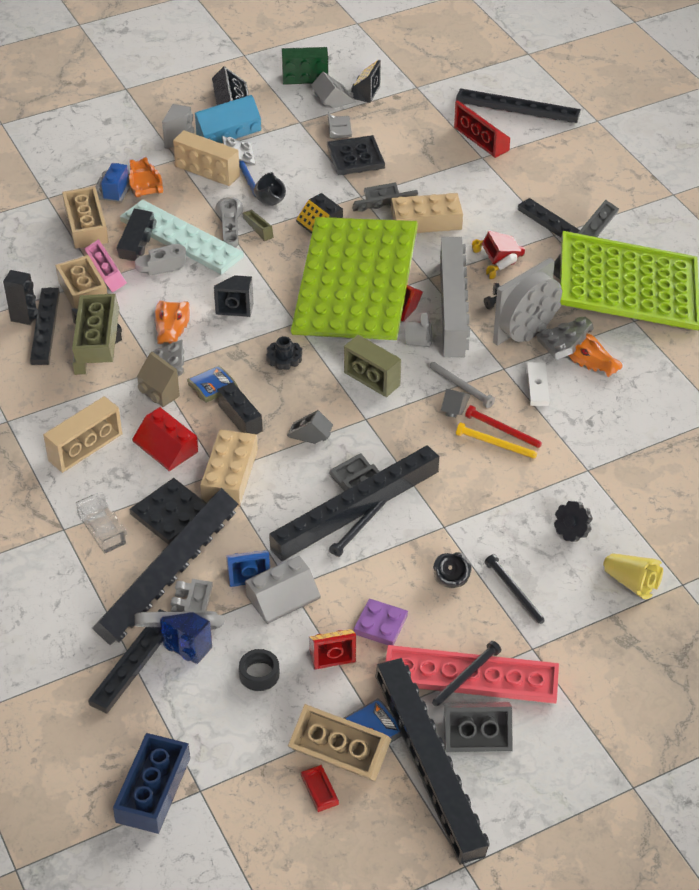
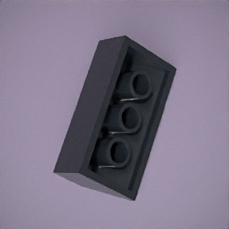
(228, 86)

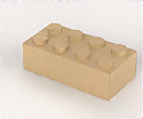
(206, 158)
(431, 212)
(85, 216)
(83, 434)
(229, 465)
(340, 742)

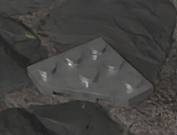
(563, 339)

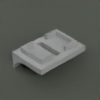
(339, 126)

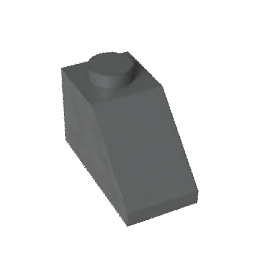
(454, 402)
(311, 428)

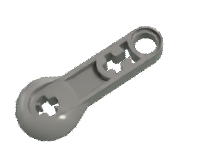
(229, 210)
(152, 619)

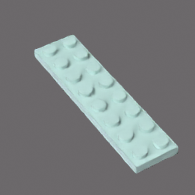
(198, 244)

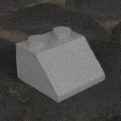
(331, 91)
(176, 121)

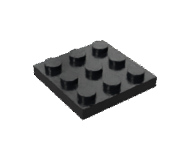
(355, 155)
(167, 509)

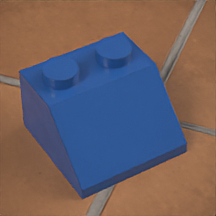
(246, 565)

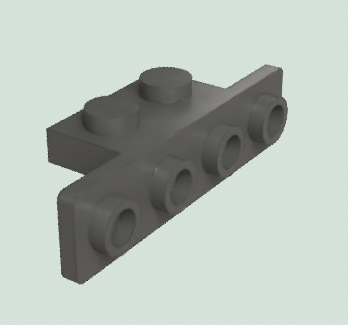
(380, 196)

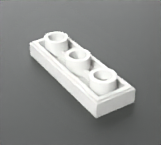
(538, 384)

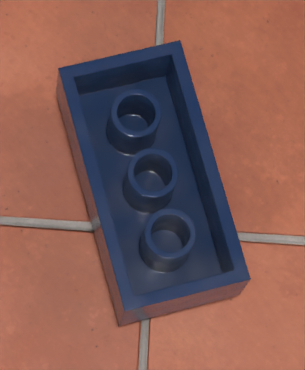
(151, 783)

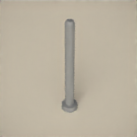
(487, 401)

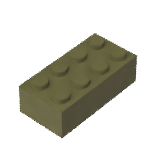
(95, 328)

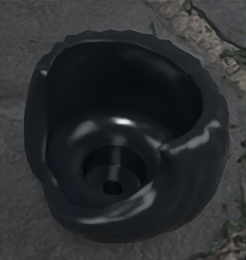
(270, 190)
(457, 575)

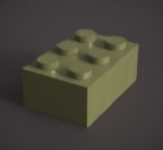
(372, 365)

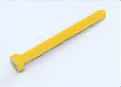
(461, 429)

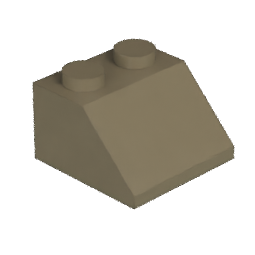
(158, 380)

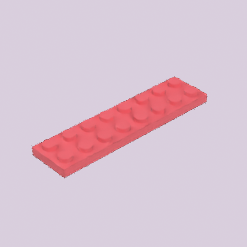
(495, 678)

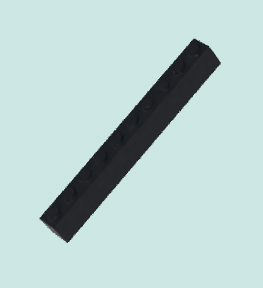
(353, 503)
(165, 567)
(431, 762)

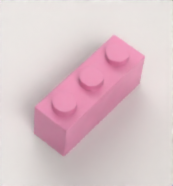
(105, 266)

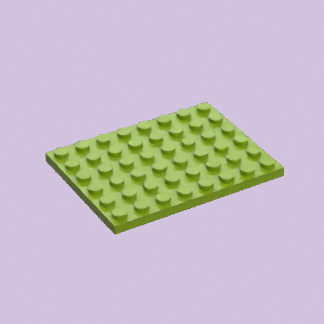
(355, 278)
(629, 280)

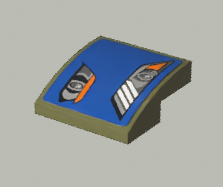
(209, 381)

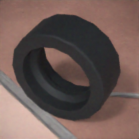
(259, 656)

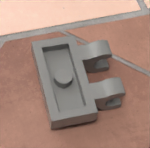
(198, 596)

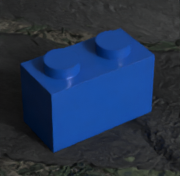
(115, 181)

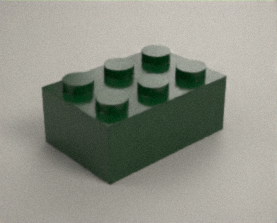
(303, 64)

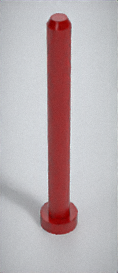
(471, 412)

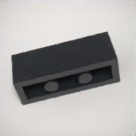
(136, 234)
(20, 297)
(239, 409)

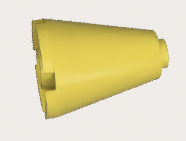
(635, 572)

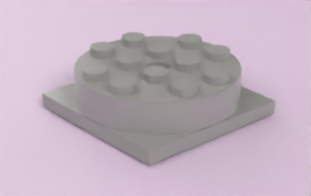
(527, 304)

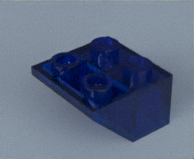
(187, 635)

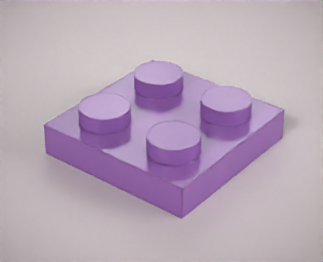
(380, 622)

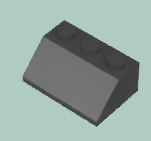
(478, 727)

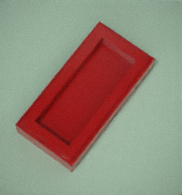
(319, 788)

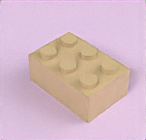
(79, 278)

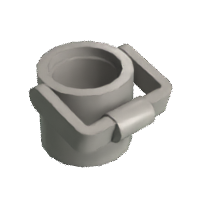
(419, 332)

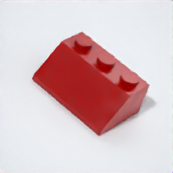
(165, 439)

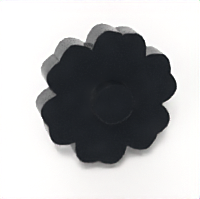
(284, 353)
(573, 521)

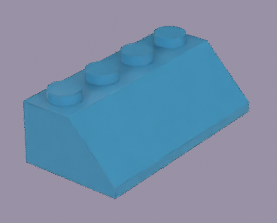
(229, 120)

